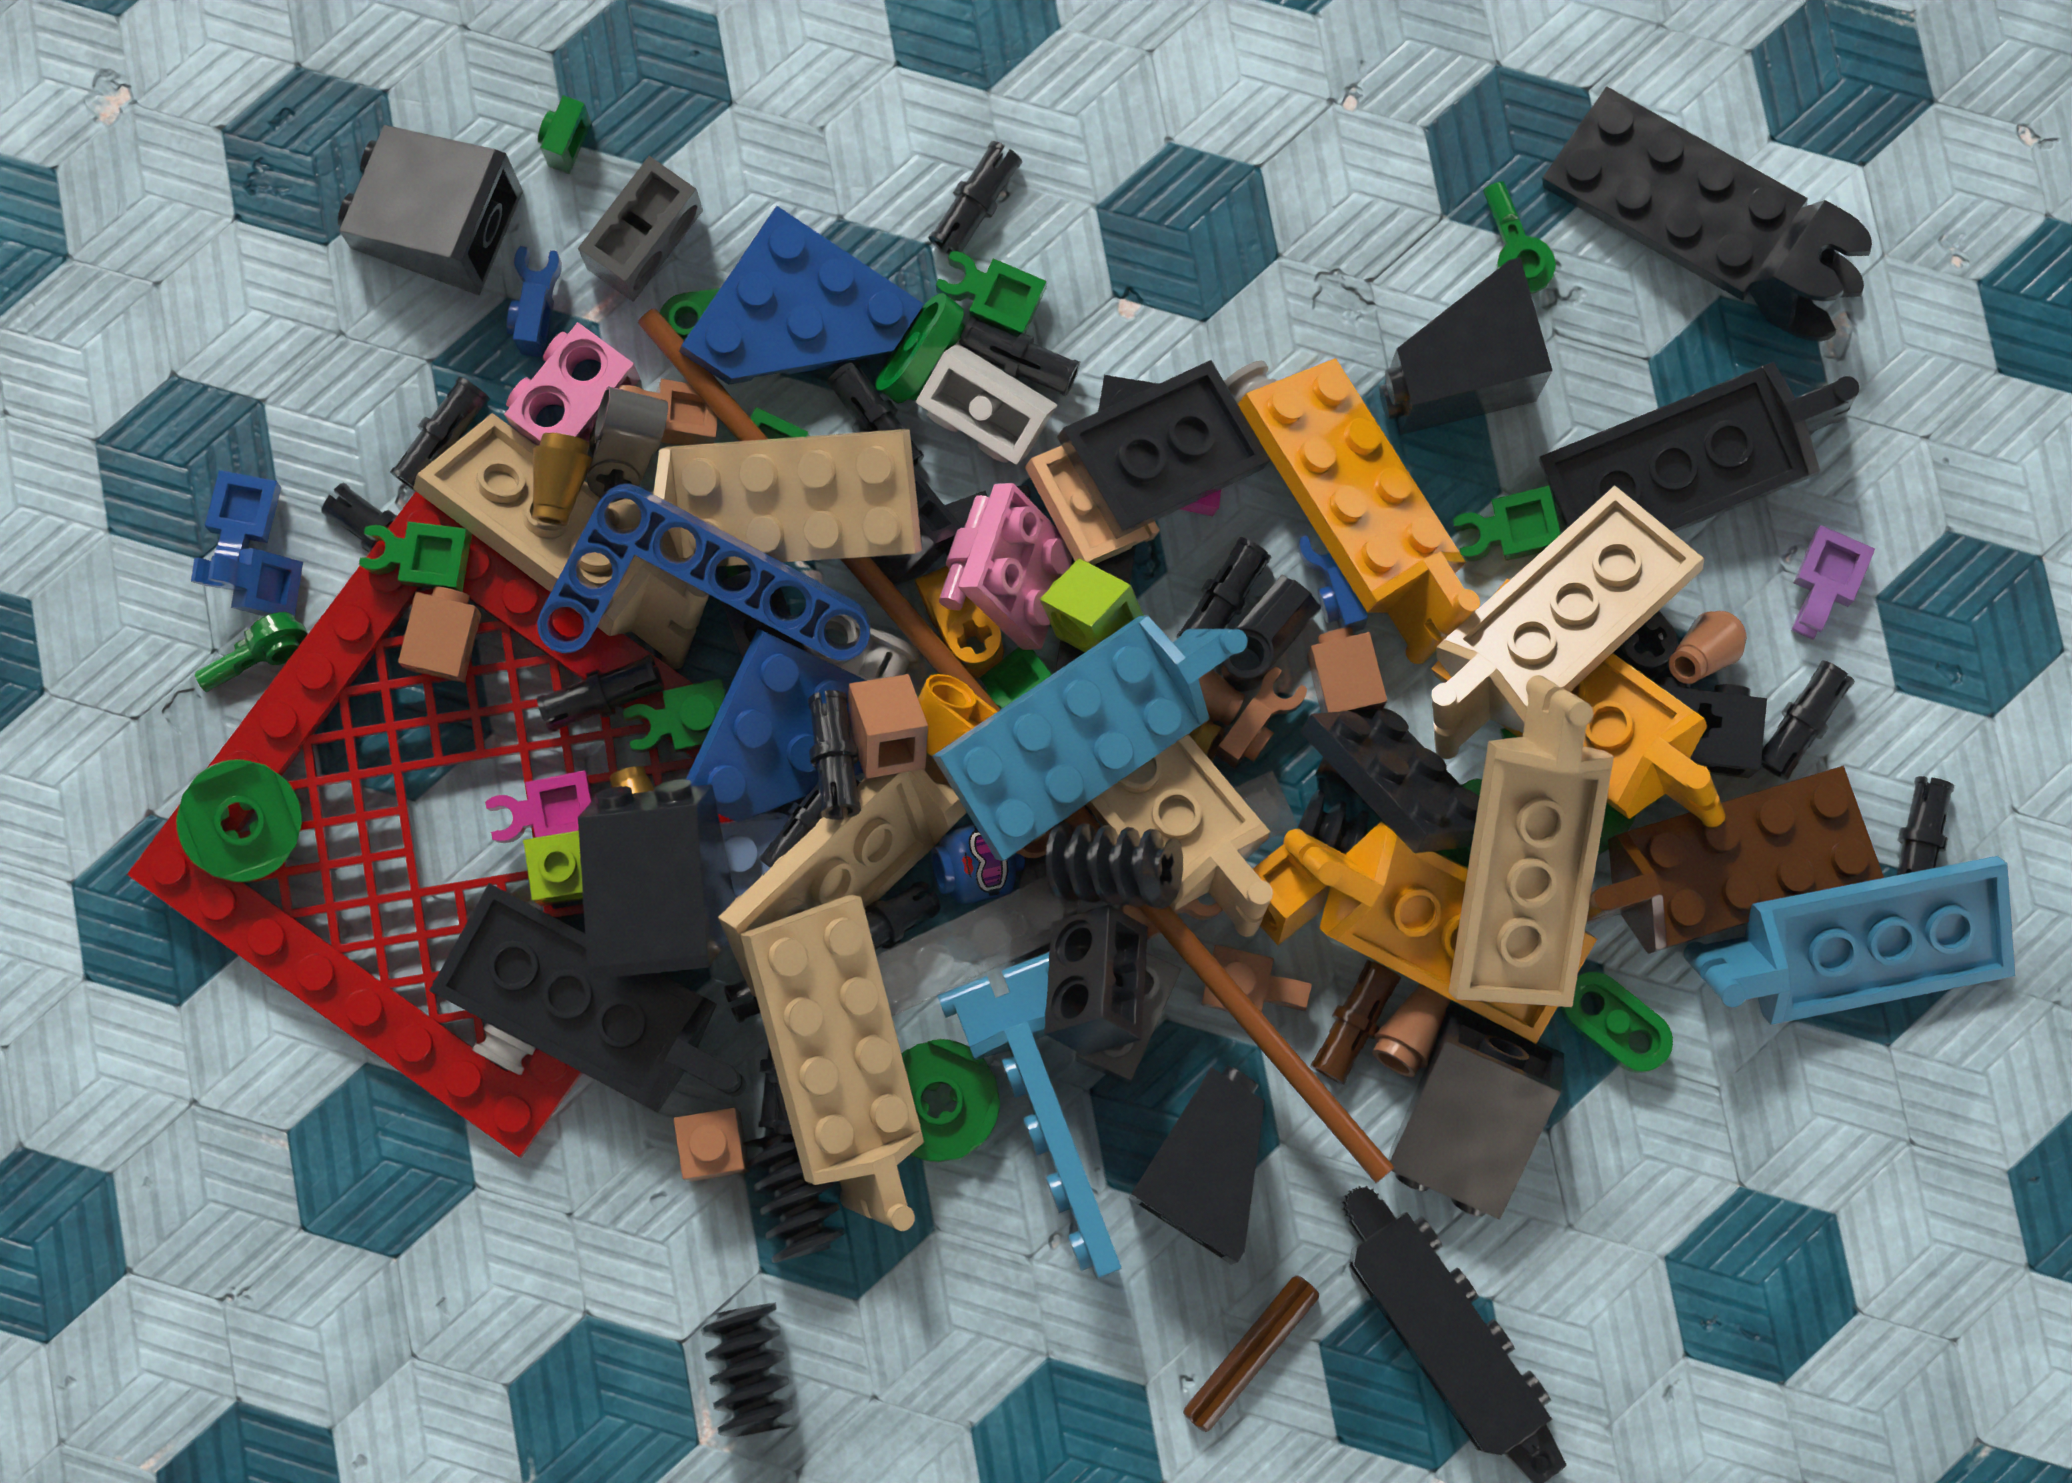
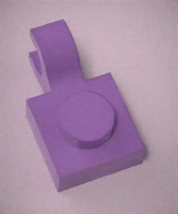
(1831, 573)

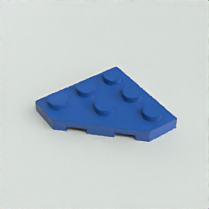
(797, 308)
(765, 729)

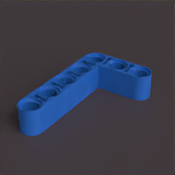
(698, 570)

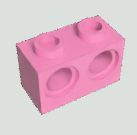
(556, 386)

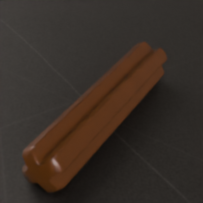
(1251, 1353)

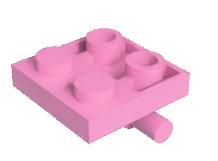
(1006, 564)

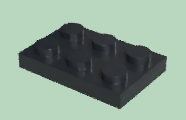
(1163, 449)
(1396, 777)

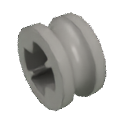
(1248, 379)
(503, 1049)

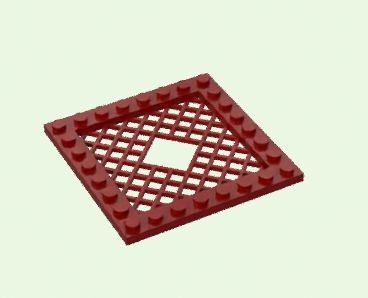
(283, 723)

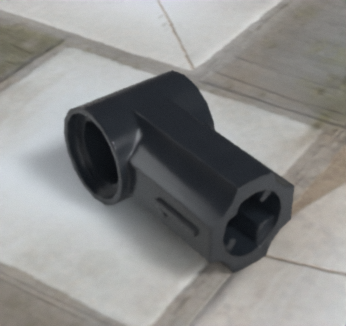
(1271, 630)

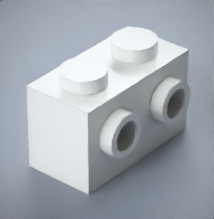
(985, 404)

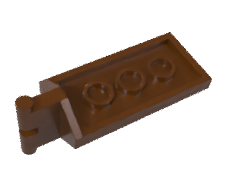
(1698, 880)

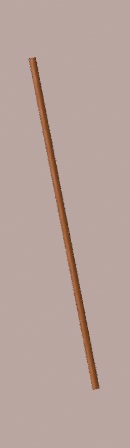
(945, 663)

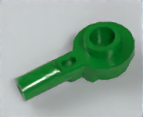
(1535, 254)
(267, 640)

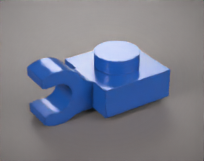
(532, 314)
(241, 511)
(260, 580)
(1337, 597)

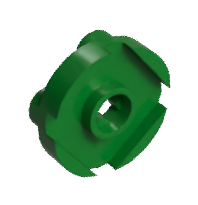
(223, 852)
(972, 1087)

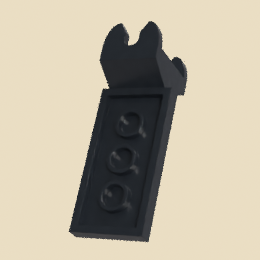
(1711, 214)

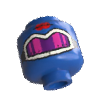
(969, 869)

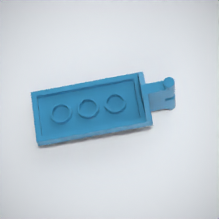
(1082, 730)
(1867, 942)
(1014, 1025)

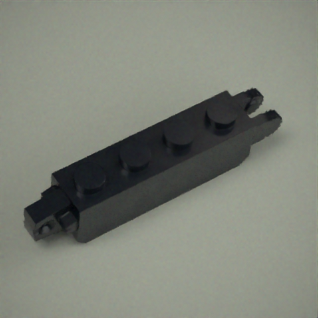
(1449, 1338)

